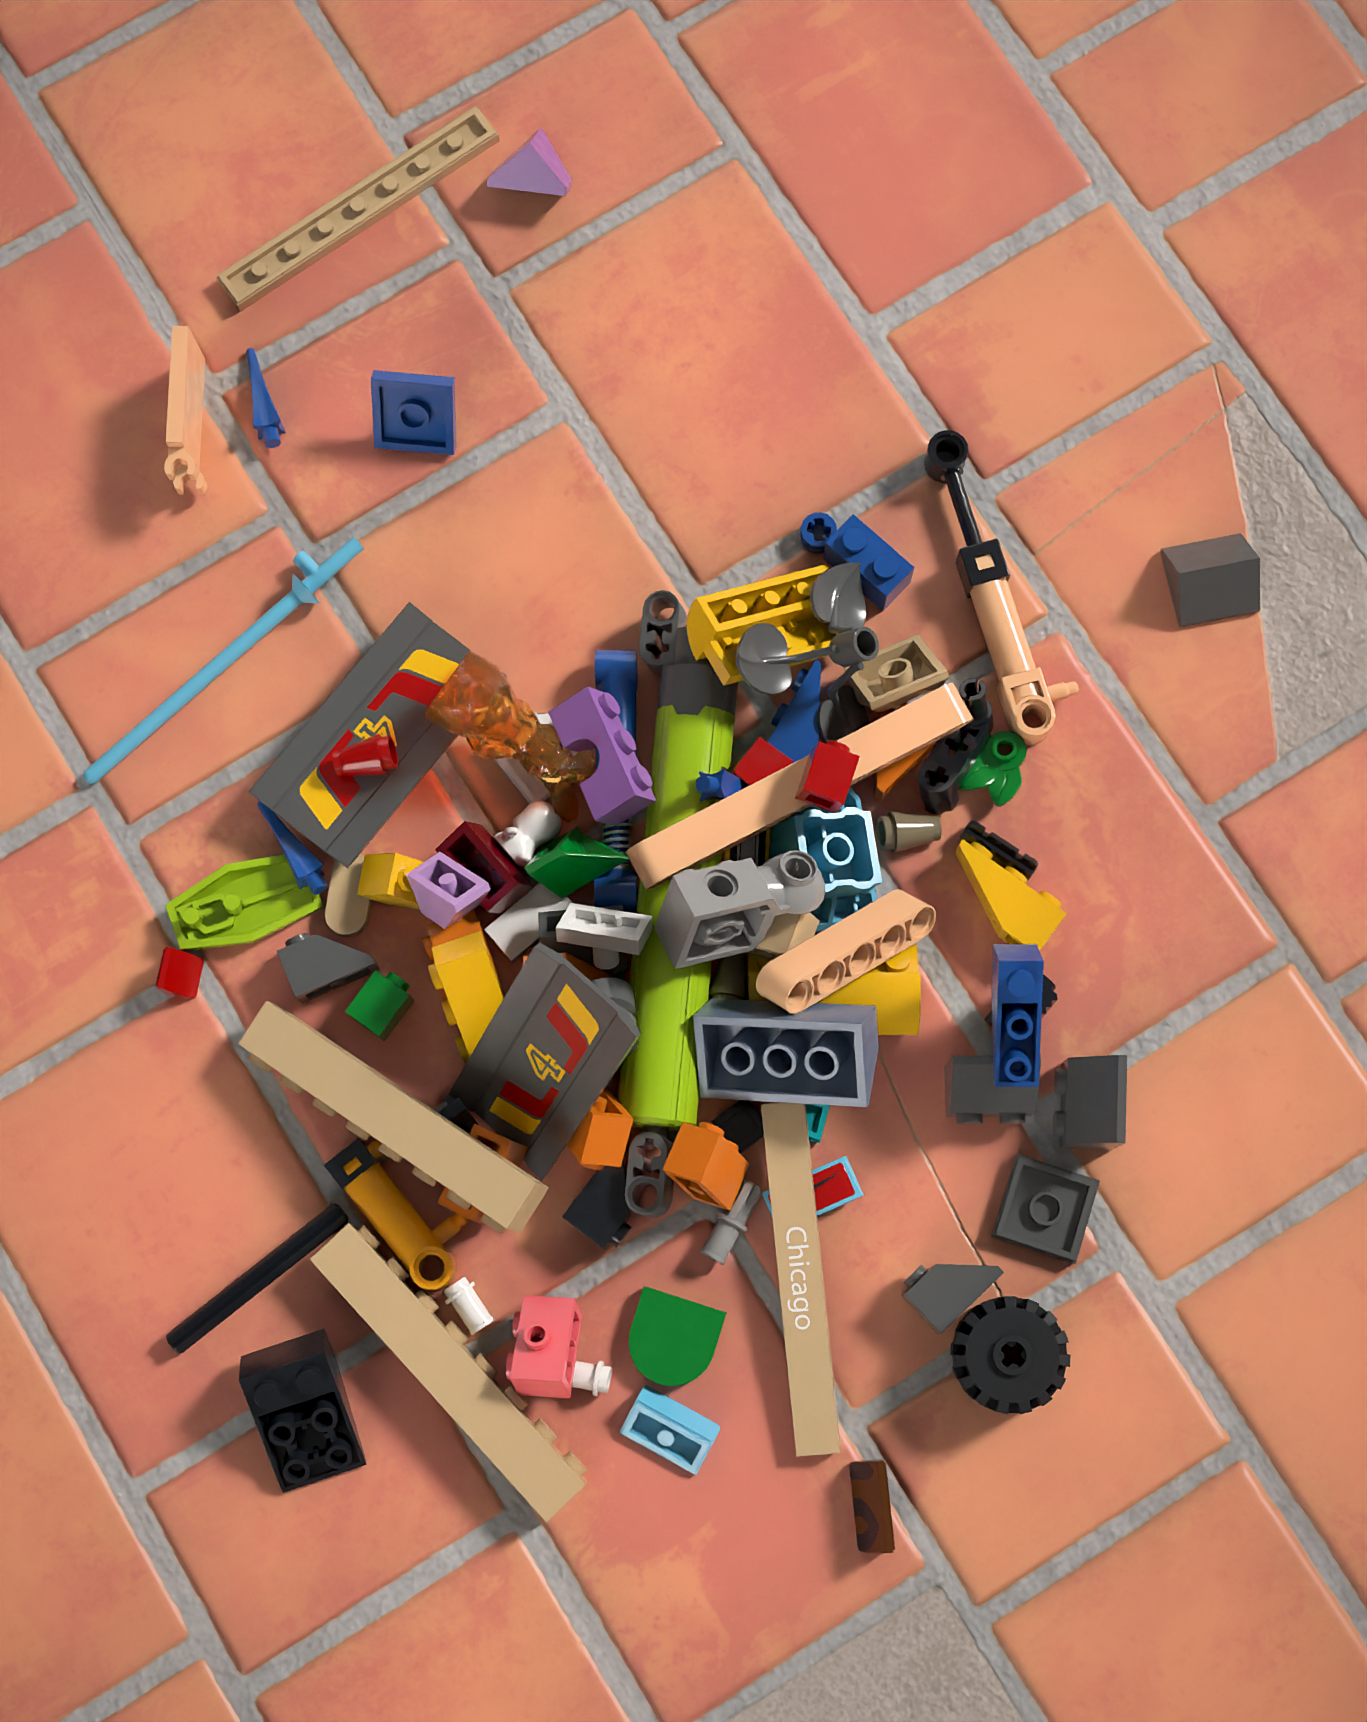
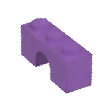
(620, 782)

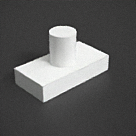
(605, 931)

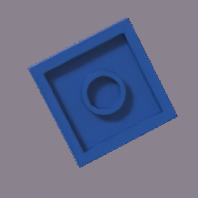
(413, 412)

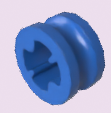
(807, 538)

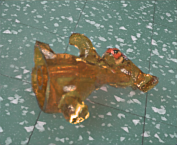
(497, 725)

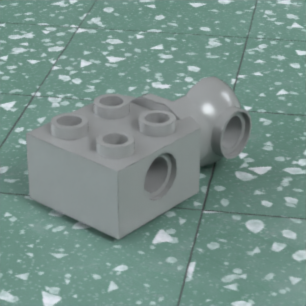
(733, 905)

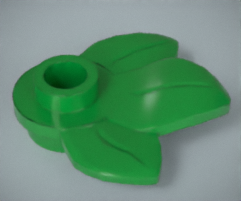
(997, 771)

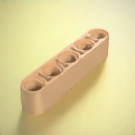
(845, 951)

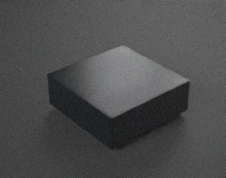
(741, 1124)

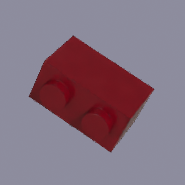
(481, 854)

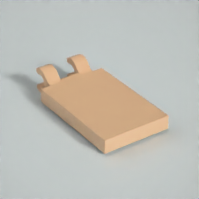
(185, 411)

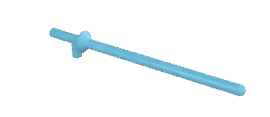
(301, 593)

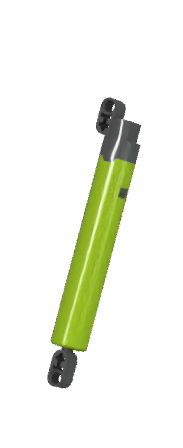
(690, 736)

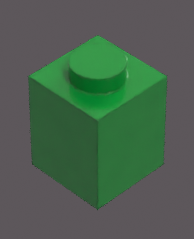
(381, 1004)

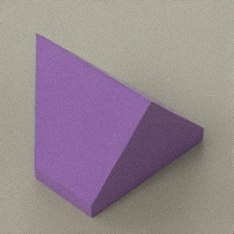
(533, 169)

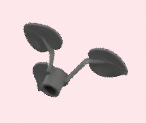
(835, 600)

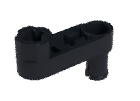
(945, 772)

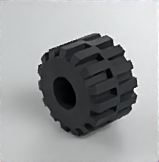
(979, 1355)

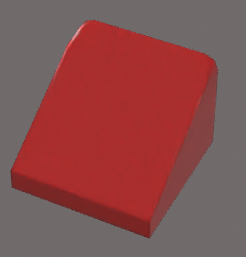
(761, 762)
(179, 973)

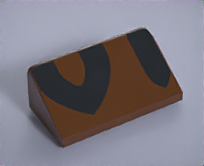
(872, 1506)

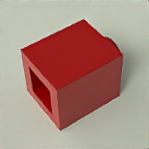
(827, 775)

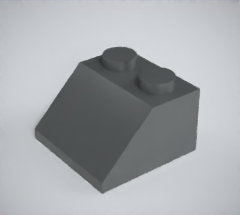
(972, 1093)
(1091, 1102)

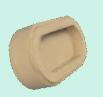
(345, 910)

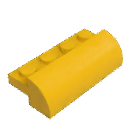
(722, 617)
(890, 987)

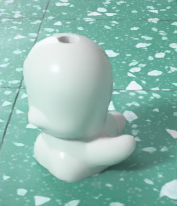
(530, 830)

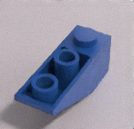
(797, 723)
(1016, 1014)

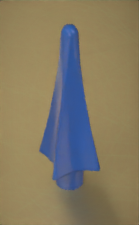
(264, 412)
(718, 785)
(303, 863)

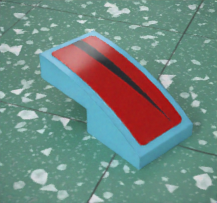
(833, 1186)

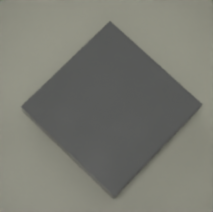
(1045, 1209)

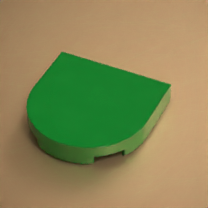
(673, 1337)

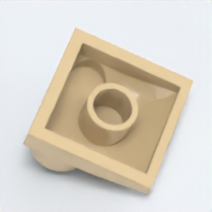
(898, 675)

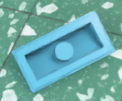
(670, 1429)

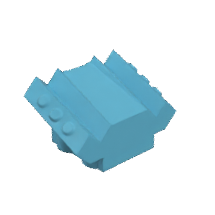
(843, 851)

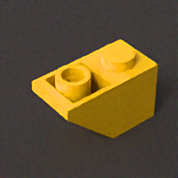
(386, 881)

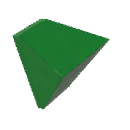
(572, 862)

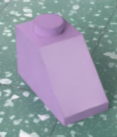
(446, 889)

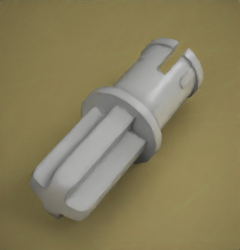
(731, 1223)

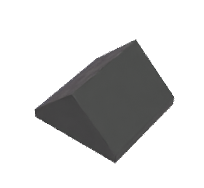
(1212, 579)

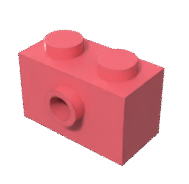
(544, 1346)

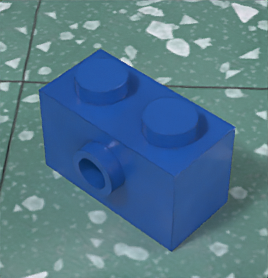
(882, 568)

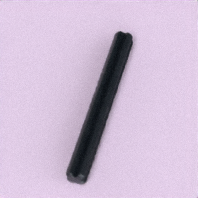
(257, 1278)

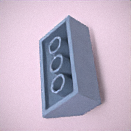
(779, 1056)

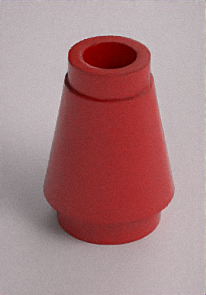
(368, 757)

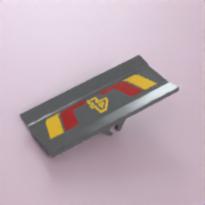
(379, 696)
(545, 1057)

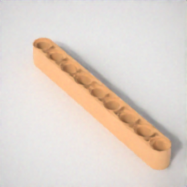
(774, 799)

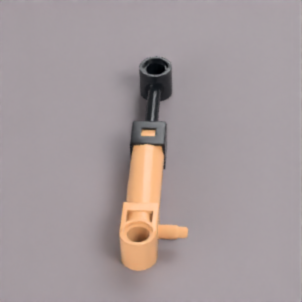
(986, 582)

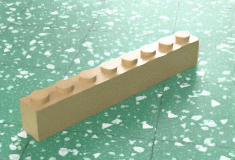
(394, 1118)
(449, 1371)

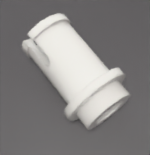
(468, 1305)
(592, 1377)

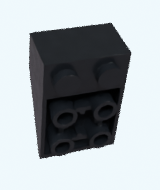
(301, 1410)

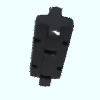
(1003, 852)

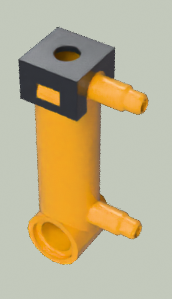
(391, 1213)

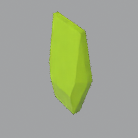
(240, 904)

